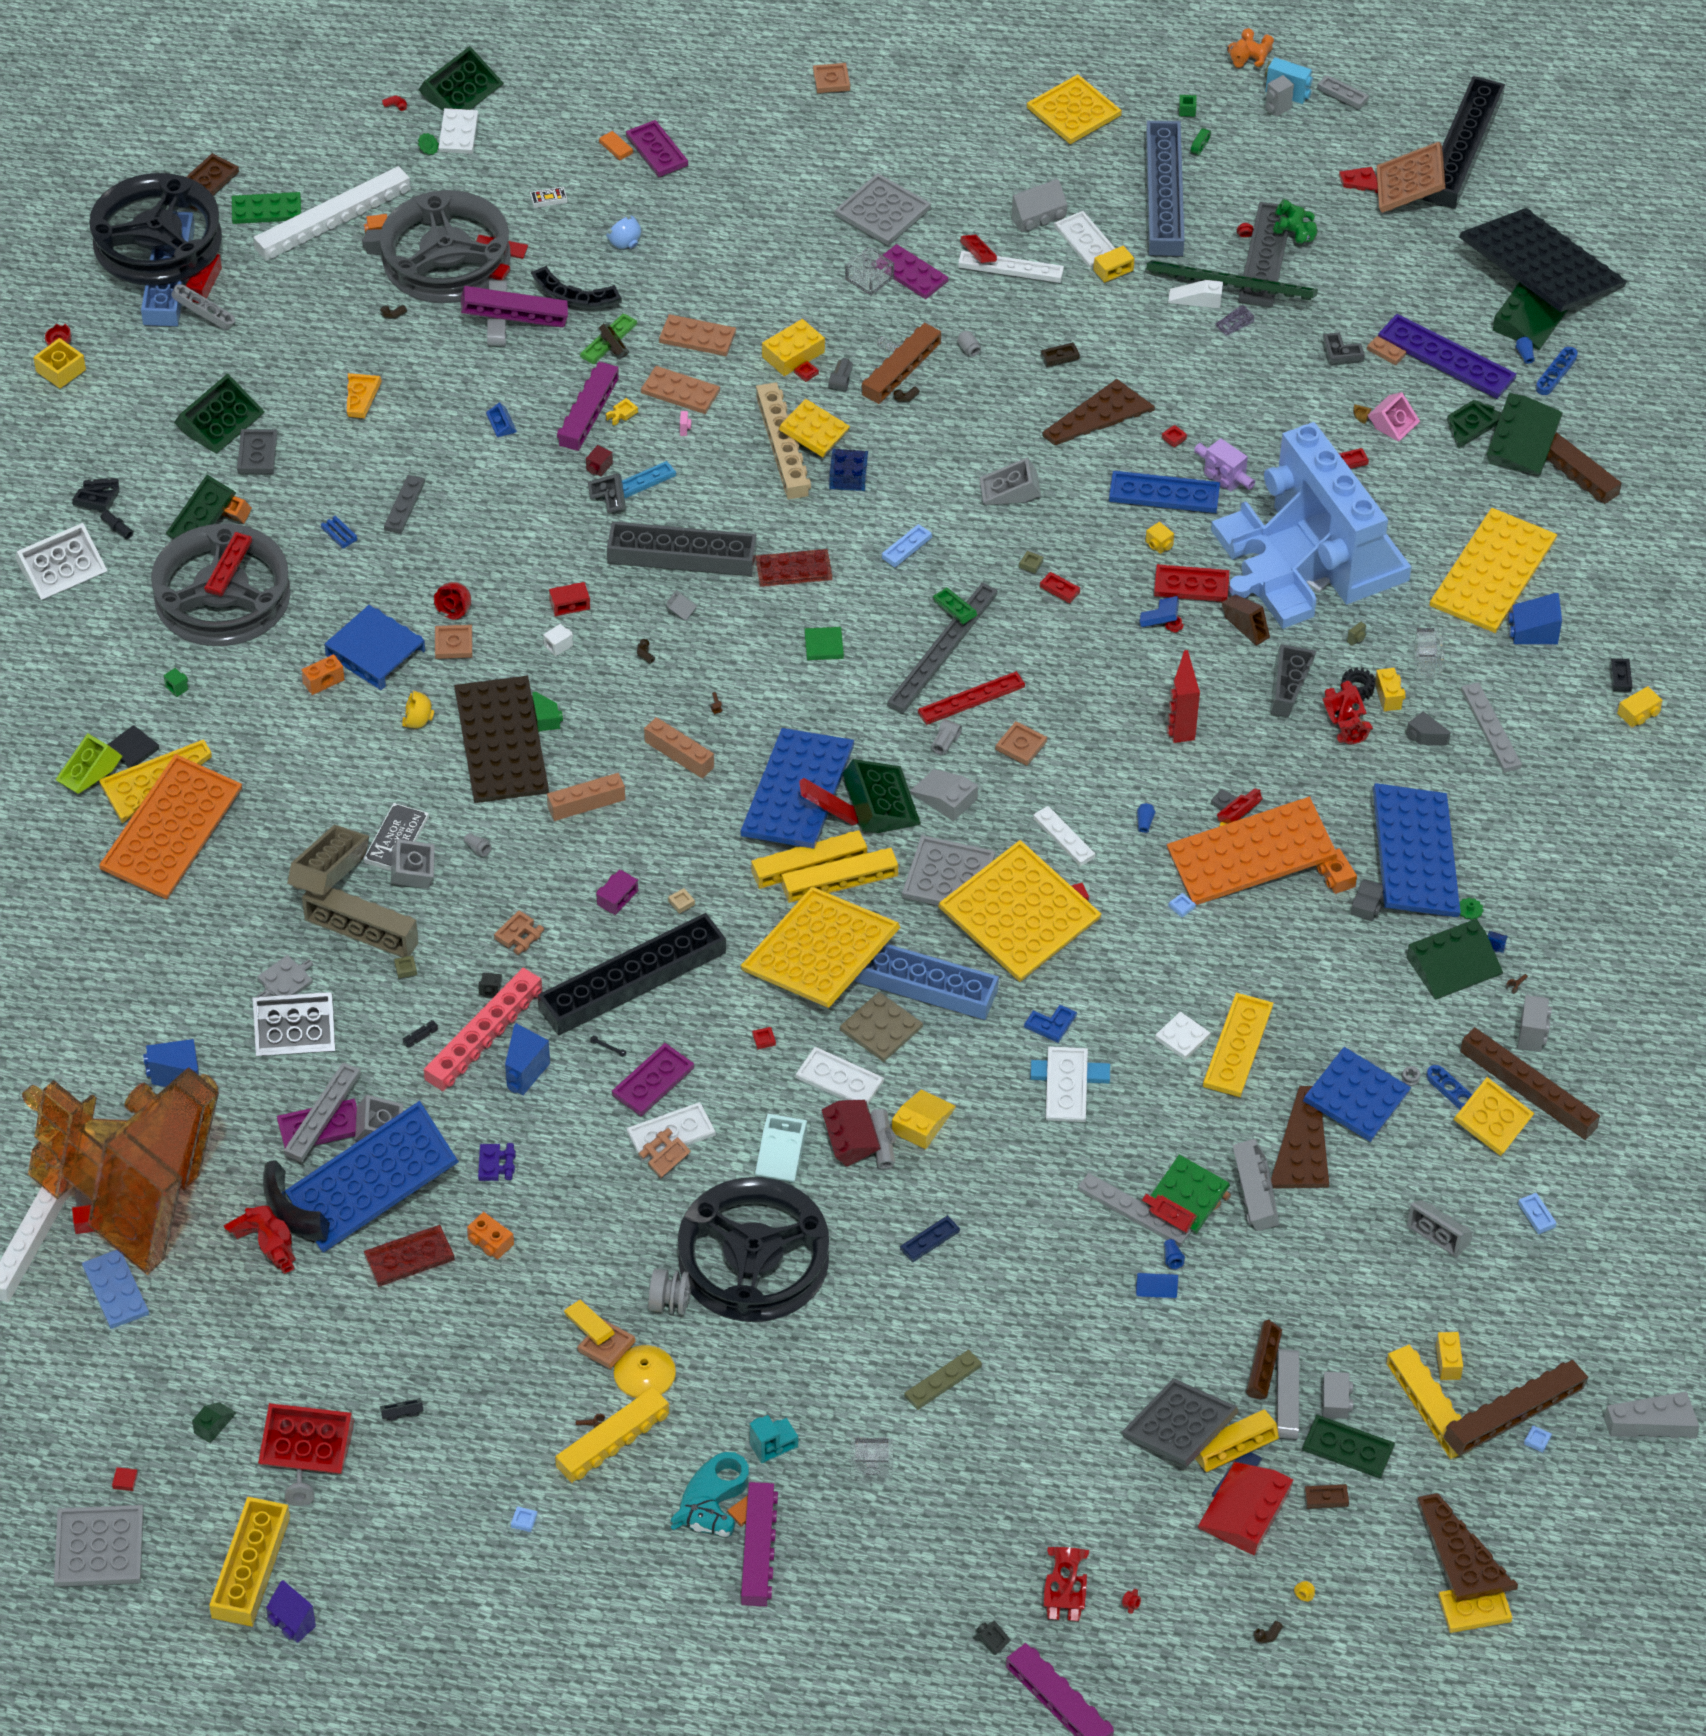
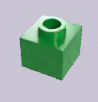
(1187, 105)
(176, 682)

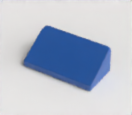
(501, 420)
(1157, 1285)

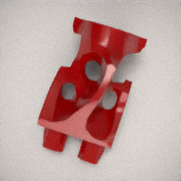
(1352, 730)
(273, 1235)
(1065, 1596)

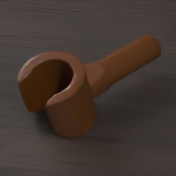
(716, 706)
(1516, 983)
(598, 1417)

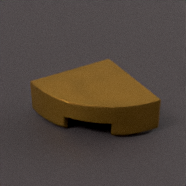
(1361, 413)

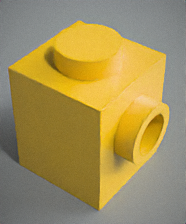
(1159, 538)

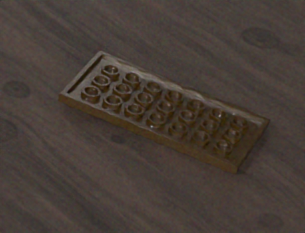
(501, 739)

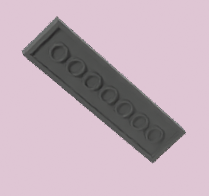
(1264, 254)

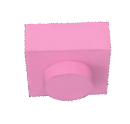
(685, 423)

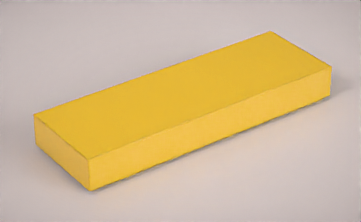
(589, 1322)

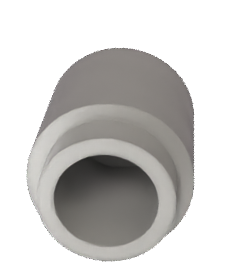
(969, 343)

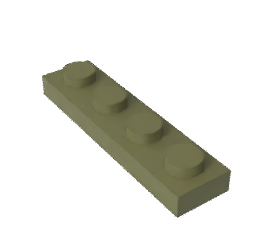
(943, 1379)

